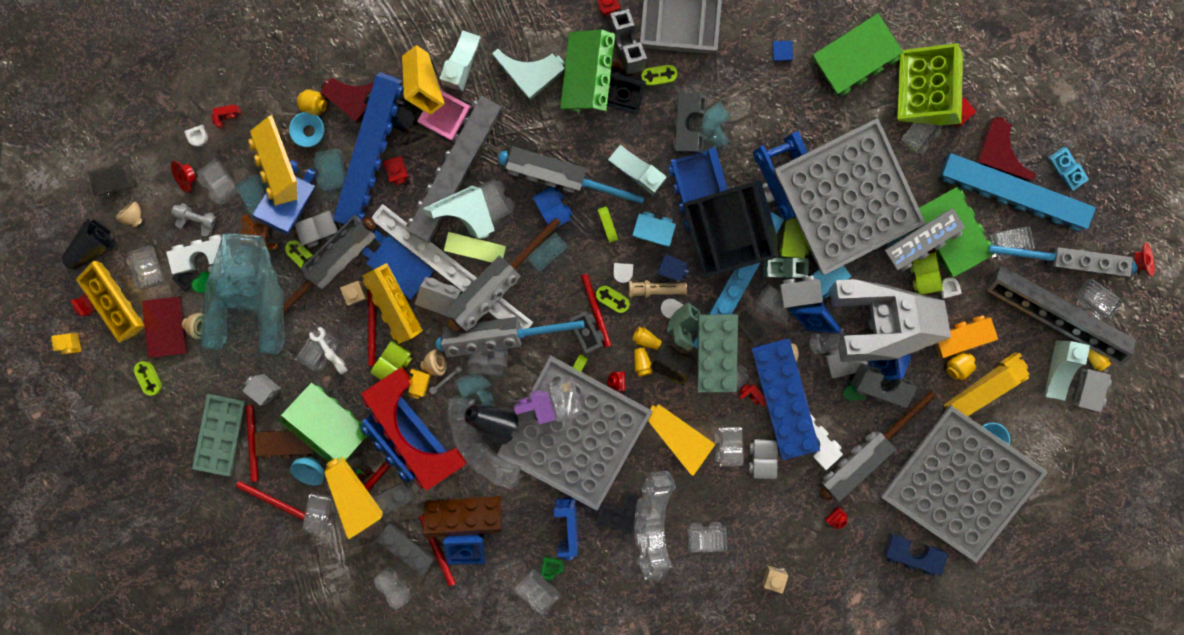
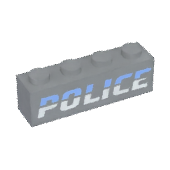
(924, 239)

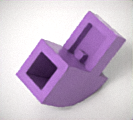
(540, 403)

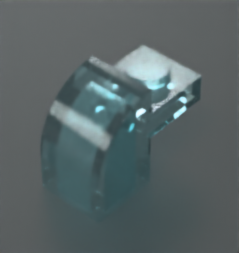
(712, 121)
(476, 383)

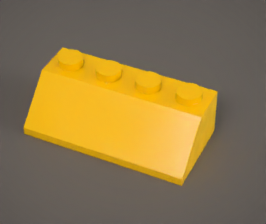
(273, 162)
(110, 301)
(392, 303)

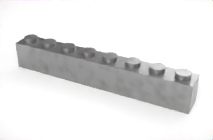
(456, 165)
(1061, 315)

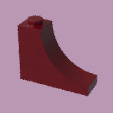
(347, 98)
(997, 152)

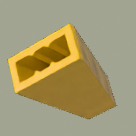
(420, 81)
(985, 390)
(681, 438)
(351, 498)

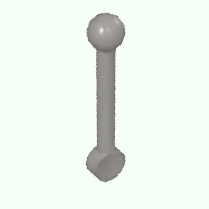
(433, 389)

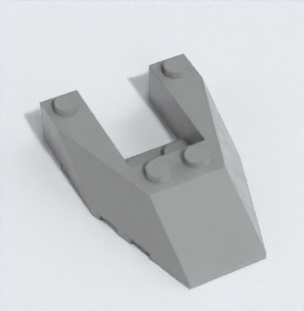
(900, 320)

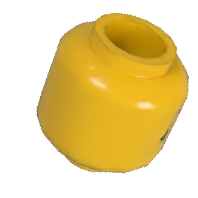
(311, 102)
(961, 366)

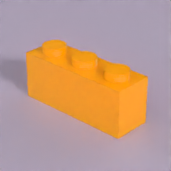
(967, 336)

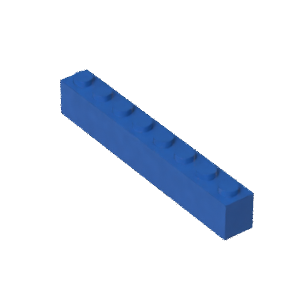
(368, 147)

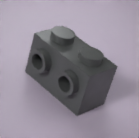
(588, 336)

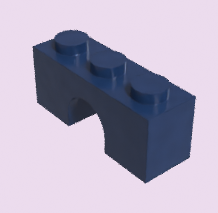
(672, 269)
(931, 560)

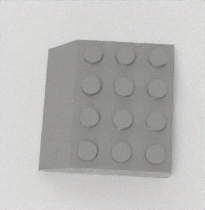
(681, 25)

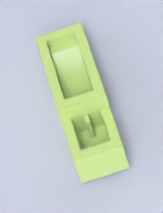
(473, 247)

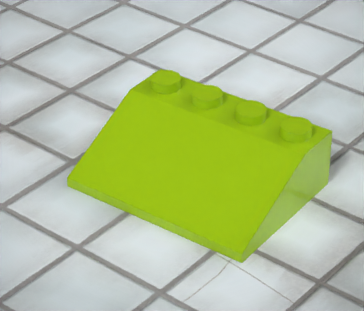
(931, 85)

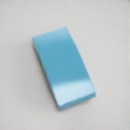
(1068, 169)

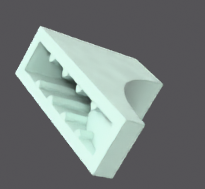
(458, 66)
(531, 76)
(642, 173)
(468, 207)
(1066, 360)

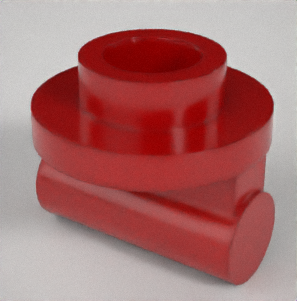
(617, 381)
(837, 519)

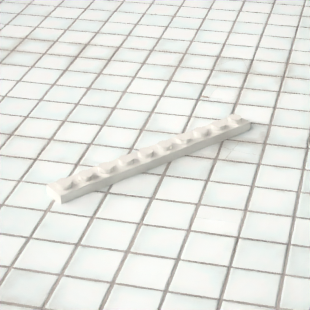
(441, 262)

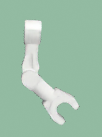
(329, 353)

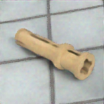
(647, 288)

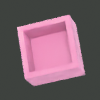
(447, 119)

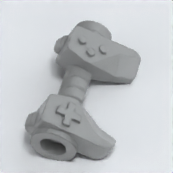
(184, 213)

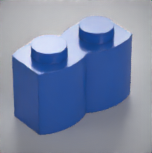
(551, 206)

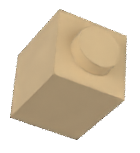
(354, 293)
(775, 579)

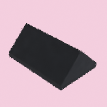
(625, 92)

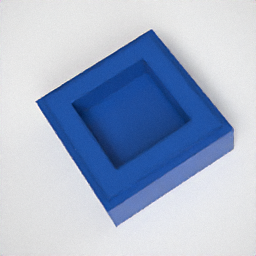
(782, 51)

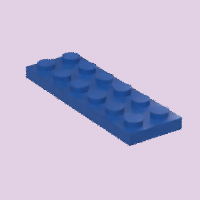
(785, 399)

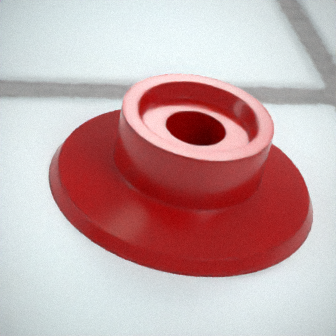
(183, 175)
(1145, 259)

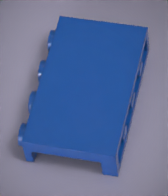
(697, 177)
(412, 430)
(567, 508)

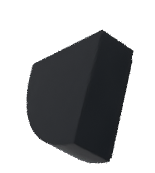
(184, 280)

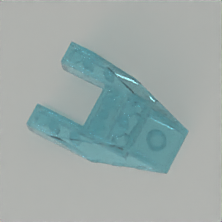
(243, 281)

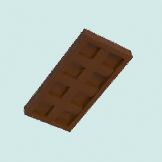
(462, 516)

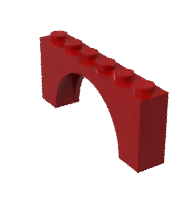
(383, 401)

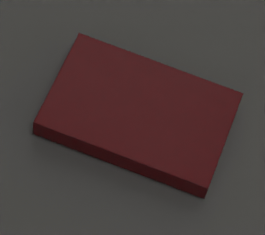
(164, 326)

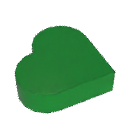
(198, 284)
(850, 394)
(550, 567)

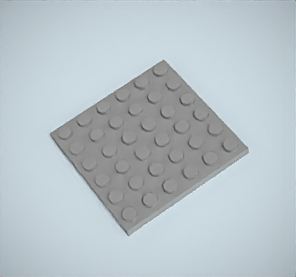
(849, 196)
(582, 452)
(963, 483)

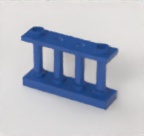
(796, 147)

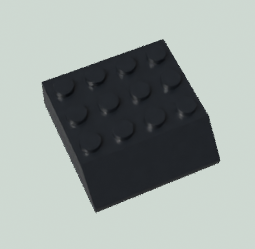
(732, 229)

